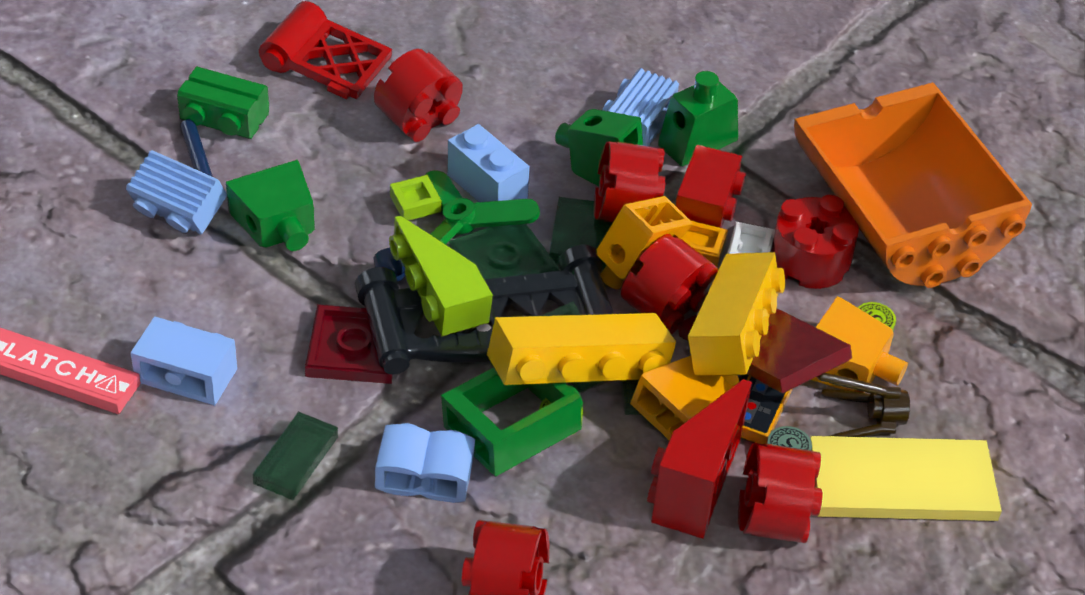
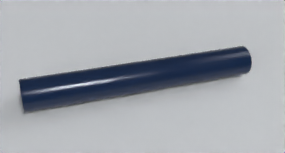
(195, 147)

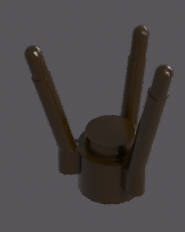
(885, 404)

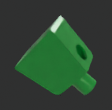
(699, 116)
(590, 133)
(273, 206)

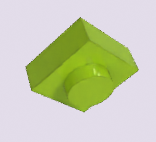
(415, 197)

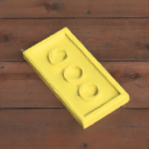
(906, 478)

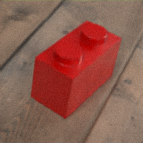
(710, 186)

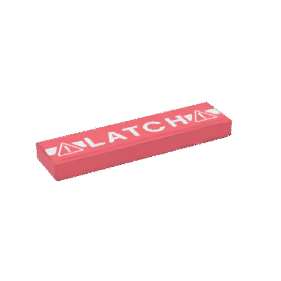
(66, 372)

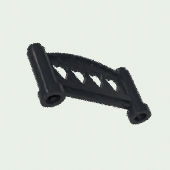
(397, 312)

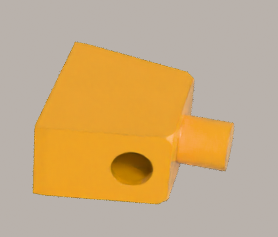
(633, 232)
(869, 345)
(674, 394)

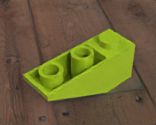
(447, 282)

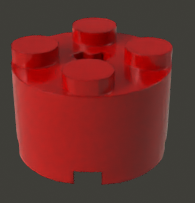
(419, 94)
(627, 177)
(815, 240)
(670, 281)
(779, 492)
(506, 560)

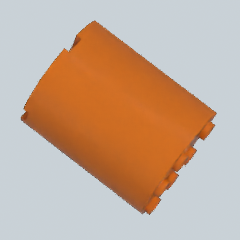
(916, 183)

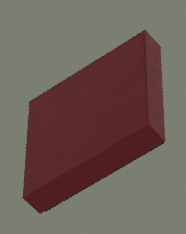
(343, 346)

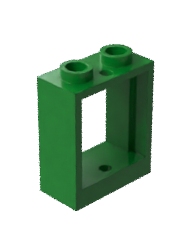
(506, 448)

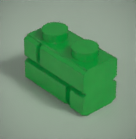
(223, 102)

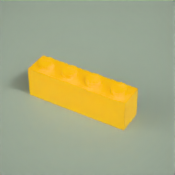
(735, 314)
(578, 347)

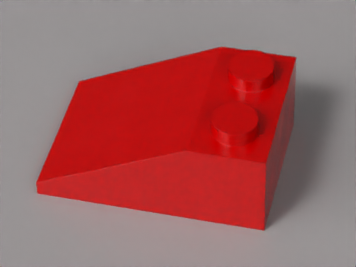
(698, 463)

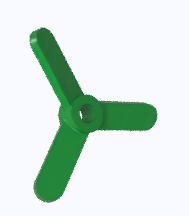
(464, 216)

